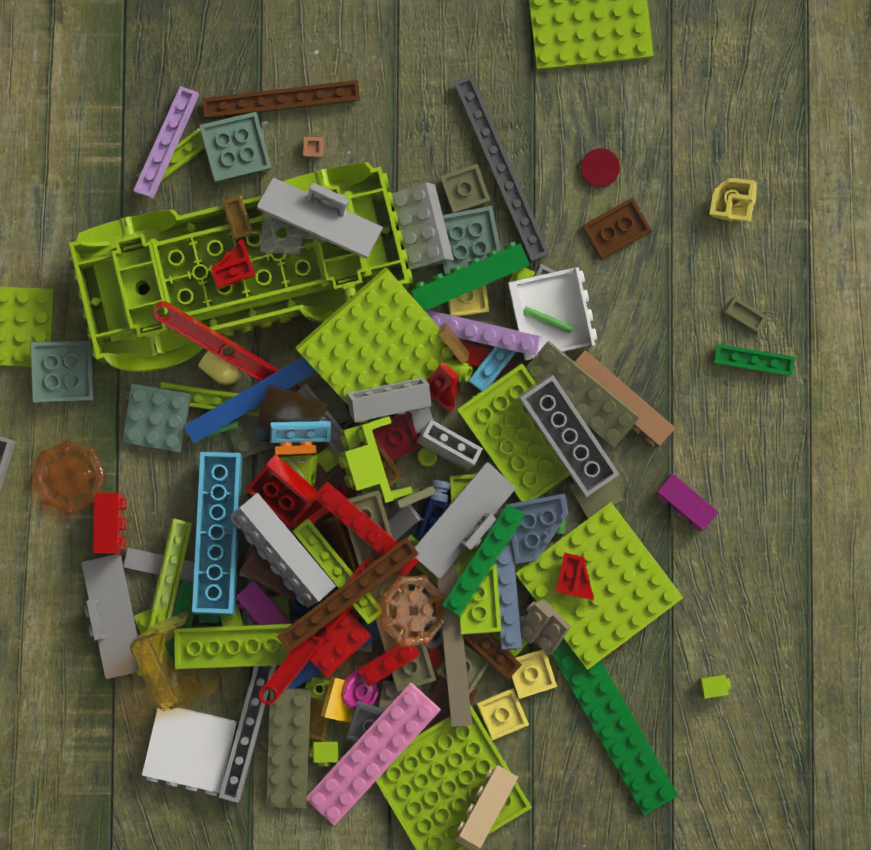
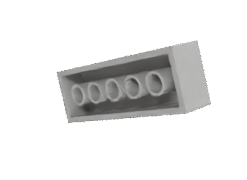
(568, 435)
(282, 551)

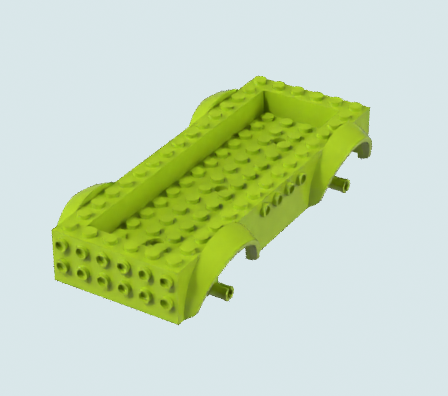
(176, 262)

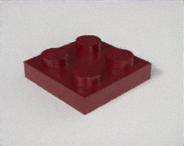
(398, 437)

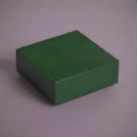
(209, 619)

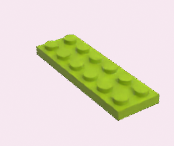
(229, 646)

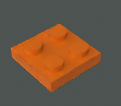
(288, 449)

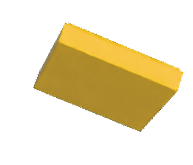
(333, 705)

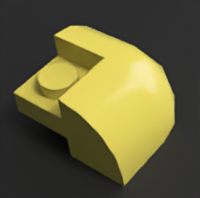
(734, 200)
(220, 370)

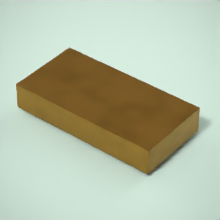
(237, 217)
(453, 343)

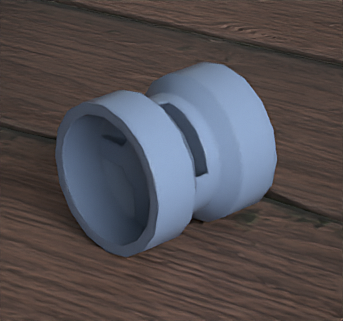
(441, 490)

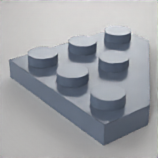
(540, 524)

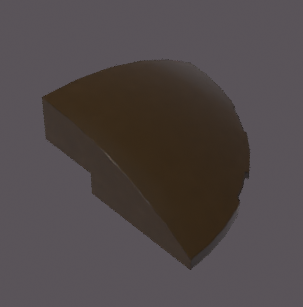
(286, 406)

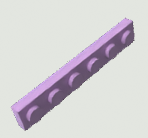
(166, 142)
(488, 333)

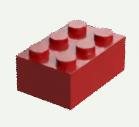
(283, 490)
(109, 523)
(340, 645)

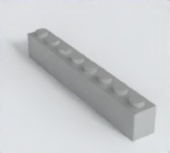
(246, 735)

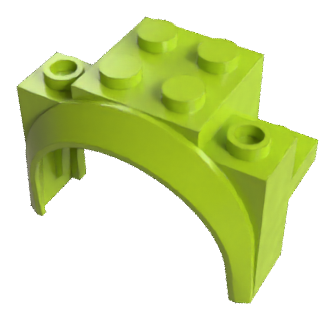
(364, 463)

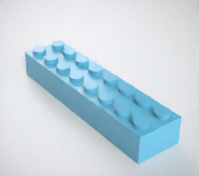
(216, 534)

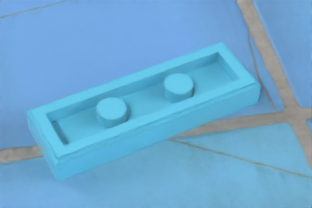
(491, 367)
(300, 432)

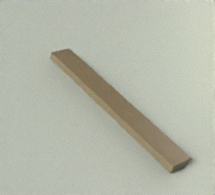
(455, 657)

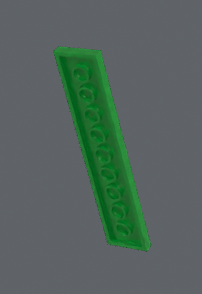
(617, 730)

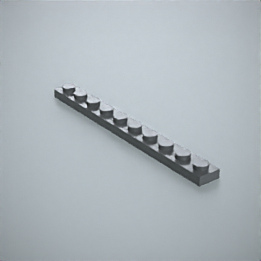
(501, 168)

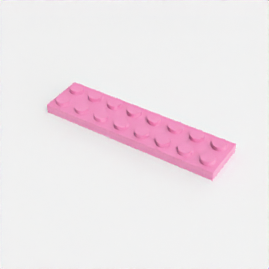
(373, 753)

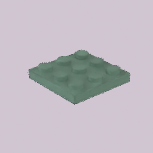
(235, 147)
(470, 236)
(61, 371)
(156, 417)

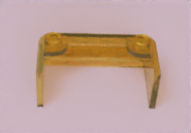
(159, 671)

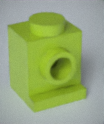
(315, 681)

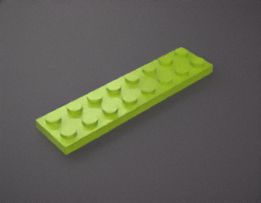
(484, 610)

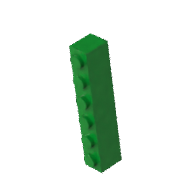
(470, 277)
(484, 561)

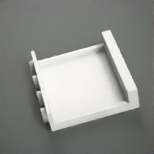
(561, 297)
(189, 749)

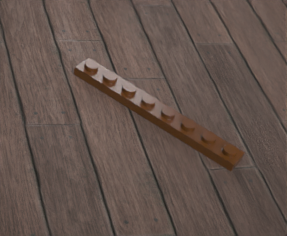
(281, 99)
(348, 595)

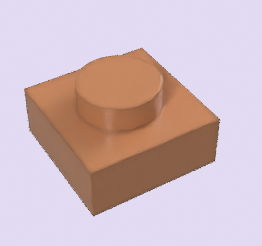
(313, 147)

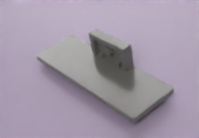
(320, 214)
(464, 520)
(110, 614)

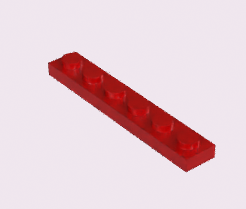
(359, 522)

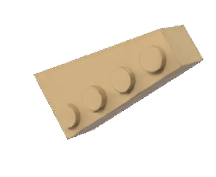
(486, 808)

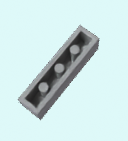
(389, 400)

